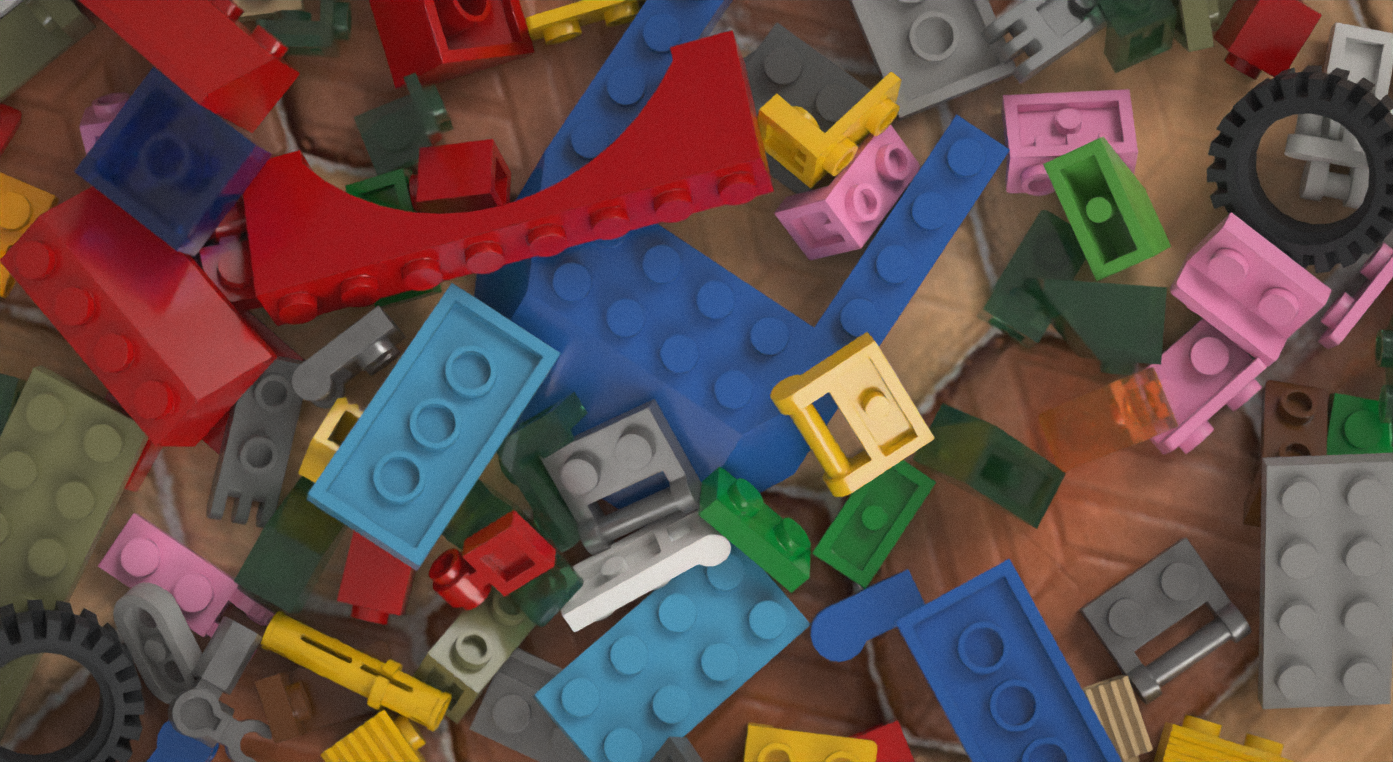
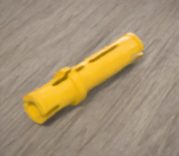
(378, 681)

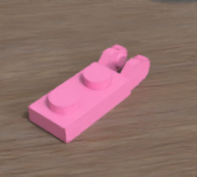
(200, 588)

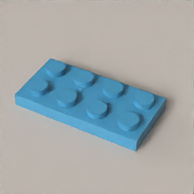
(433, 426)
(671, 660)

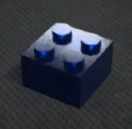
(172, 163)

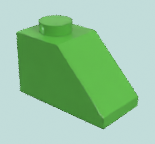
(1106, 208)

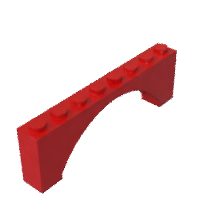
(681, 155)

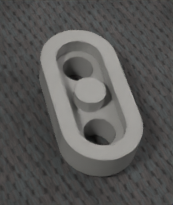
(158, 639)

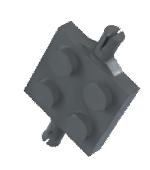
(802, 79)

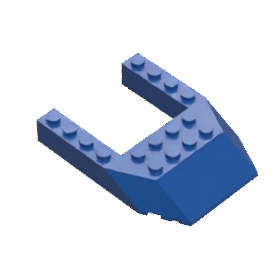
(676, 327)

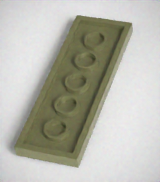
(59, 484)

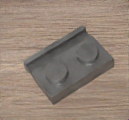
(516, 719)

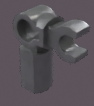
(198, 710)

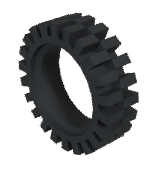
(1319, 95)
(101, 654)

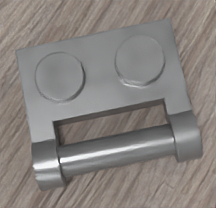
(363, 346)
(615, 458)
(1154, 601)

